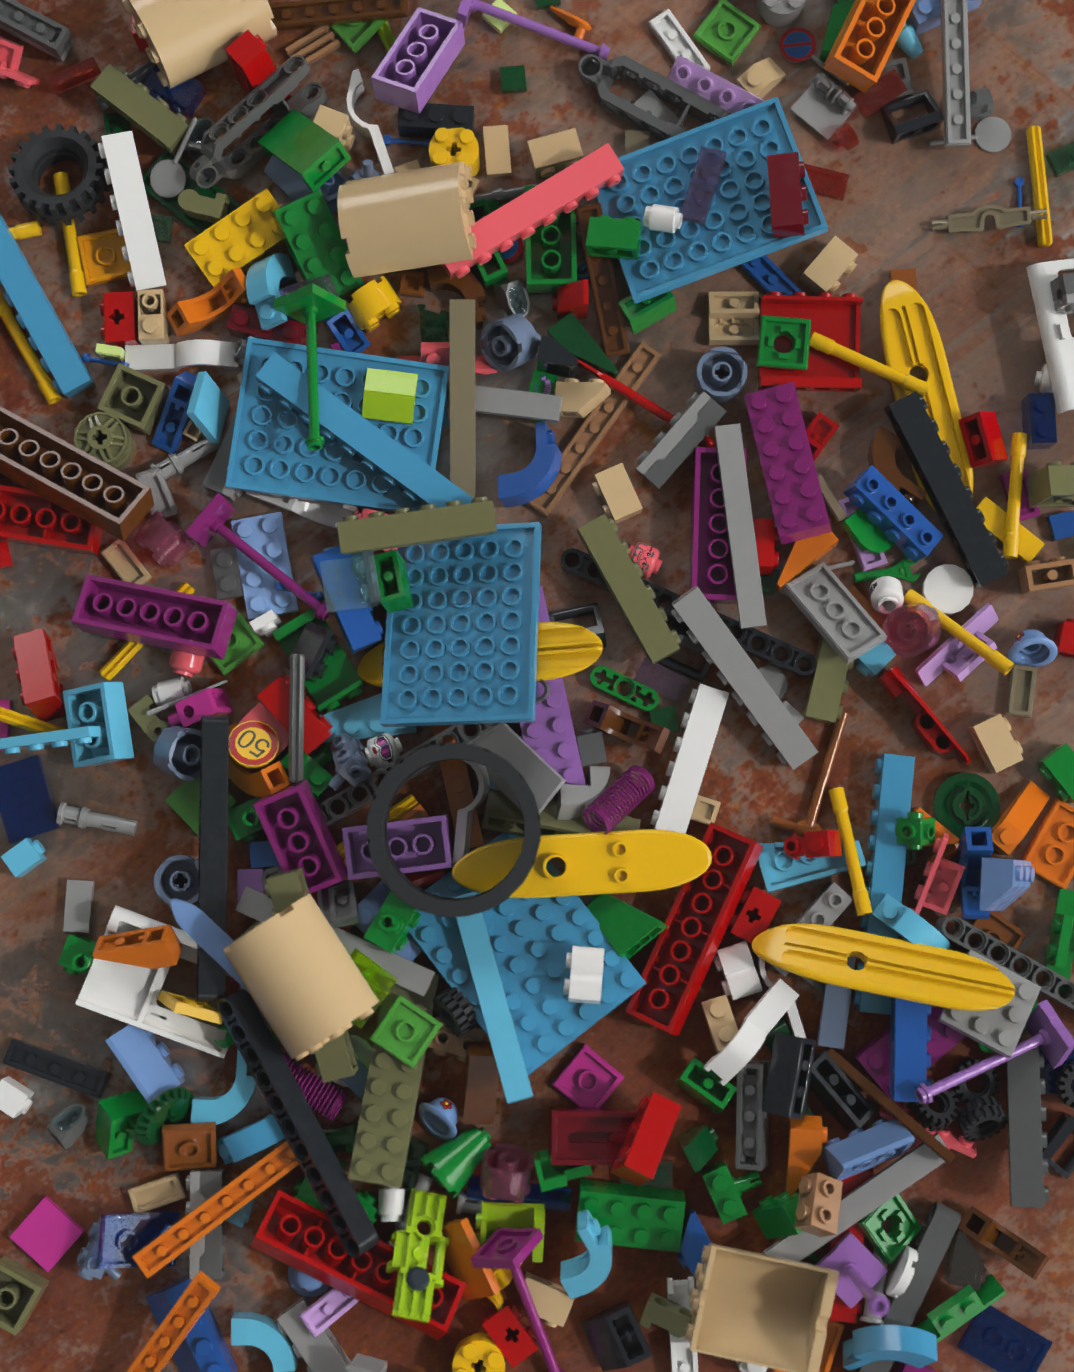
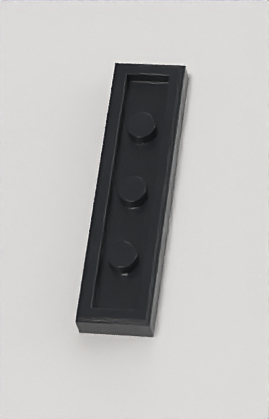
(56, 1068)

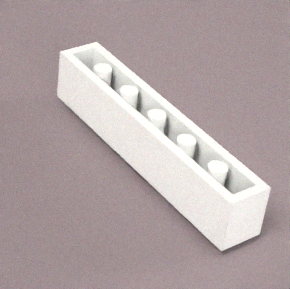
(133, 209)
(691, 759)

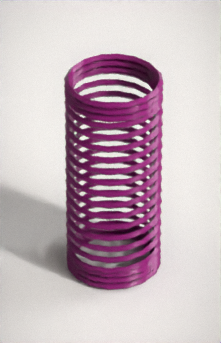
(599, 810)
(332, 1107)

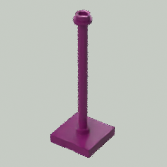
(212, 522)
(507, 1250)

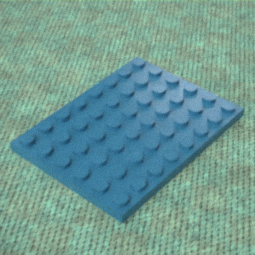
(740, 212)
(270, 444)
(471, 635)
(531, 953)

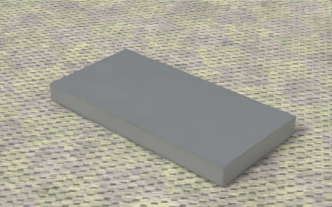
(835, 613)
(536, 771)

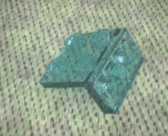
(350, 583)

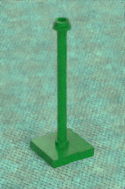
(310, 306)

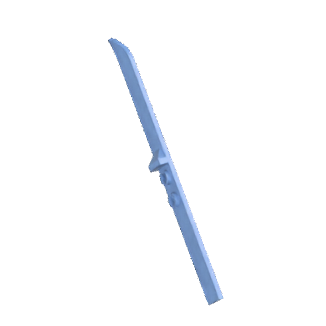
(213, 941)

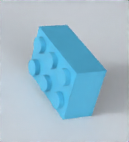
(101, 706)

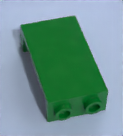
(305, 149)
(340, 678)

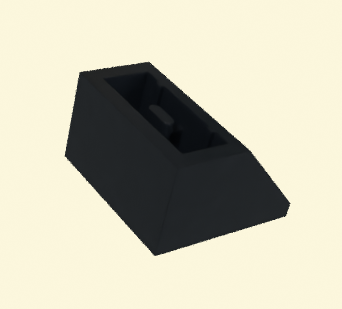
(316, 645)
(616, 1337)

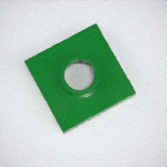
(796, 330)
(902, 1232)

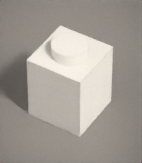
(14, 1097)

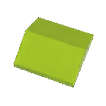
(389, 396)

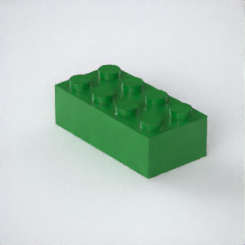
(315, 241)
(551, 254)
(635, 1214)

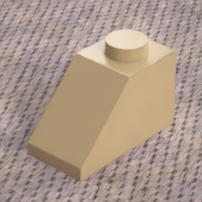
(761, 77)
(549, 1299)

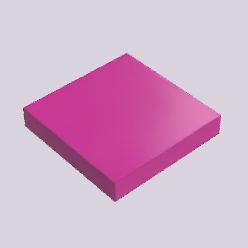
(588, 1079)
(47, 1233)

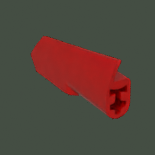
(897, 684)

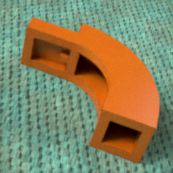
(215, 305)
(257, 781)

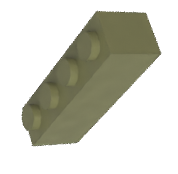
(140, 108)
(826, 685)

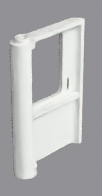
(1054, 331)
(132, 991)

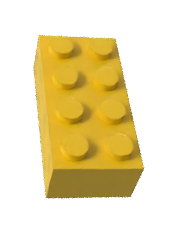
(237, 239)

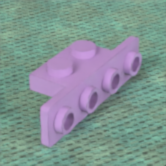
(711, 86)
(954, 655)

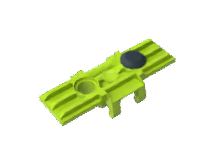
(410, 1256)

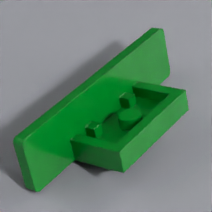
(1060, 949)
(962, 1308)

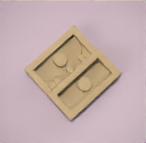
(733, 318)

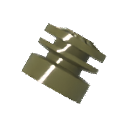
(116, 449)

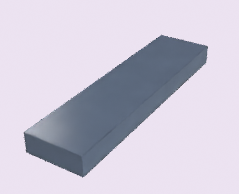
(835, 1013)

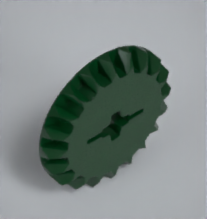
(978, 792)
(166, 1109)

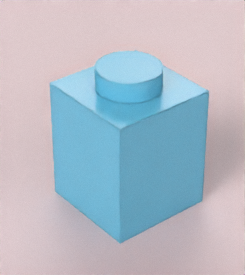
(874, 660)
(24, 857)

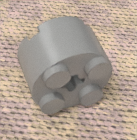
(779, 12)

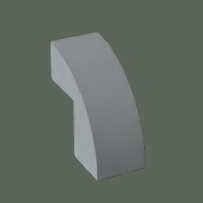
(576, 798)

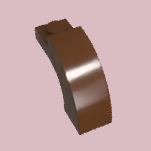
(466, 287)
(882, 457)
(626, 727)
(1003, 1242)

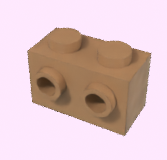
(1046, 576)
(446, 1042)
(818, 1204)

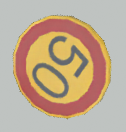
(253, 744)

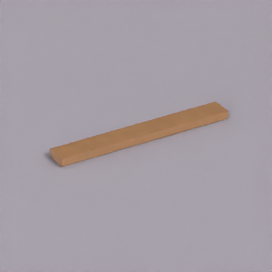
(597, 426)

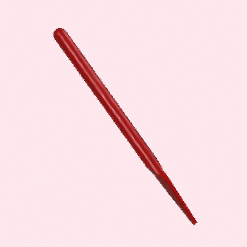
(637, 398)

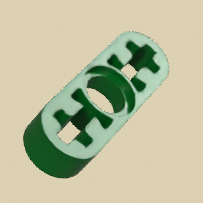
(621, 678)

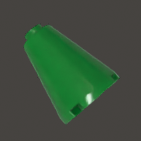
(457, 1159)

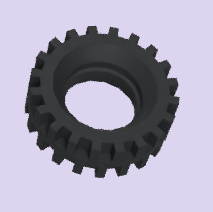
(47, 150)

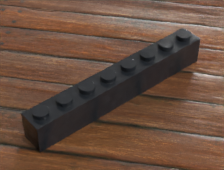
(946, 489)

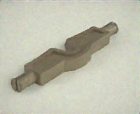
(1002, 219)

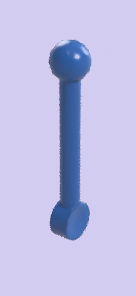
(388, 140)
(1018, 183)
(87, 358)
(318, 595)

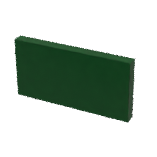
(172, 204)

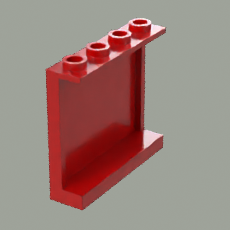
(831, 317)

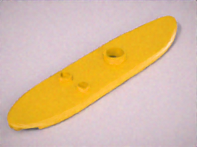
(912, 341)
(560, 653)
(593, 862)
(890, 966)

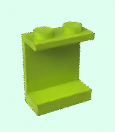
(511, 1215)

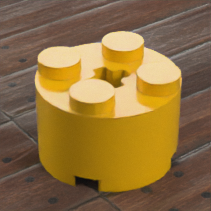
(454, 146)
(373, 303)
(475, 1348)

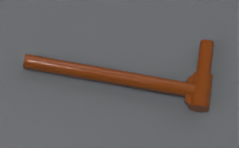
(810, 823)

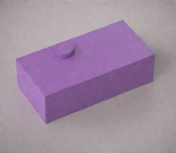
(418, 60)
(414, 845)

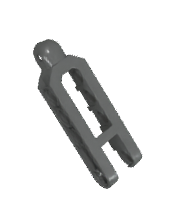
(603, 73)
(273, 91)

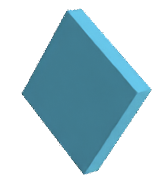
(208, 407)

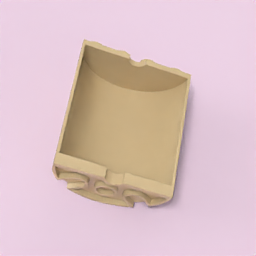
(193, 34)
(407, 219)
(301, 978)
(760, 1309)

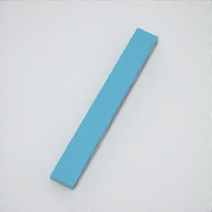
(494, 1006)

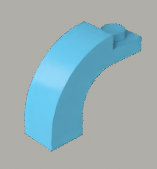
(263, 287)
(908, 924)
(226, 1106)
(592, 1267)
(263, 1332)

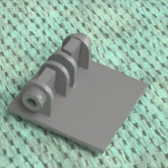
(824, 106)

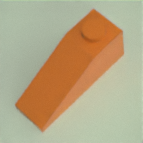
(804, 555)
(1018, 818)
(142, 948)
(803, 1148)

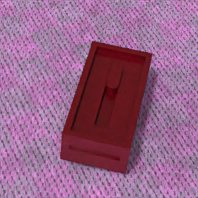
(587, 1134)

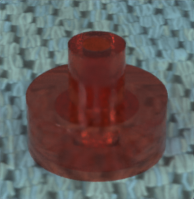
(846, 137)

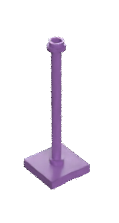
(469, 6)
(1046, 1032)
(857, 1274)

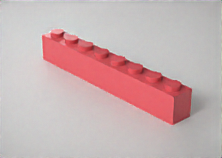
(540, 206)

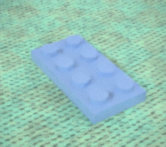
(268, 538)

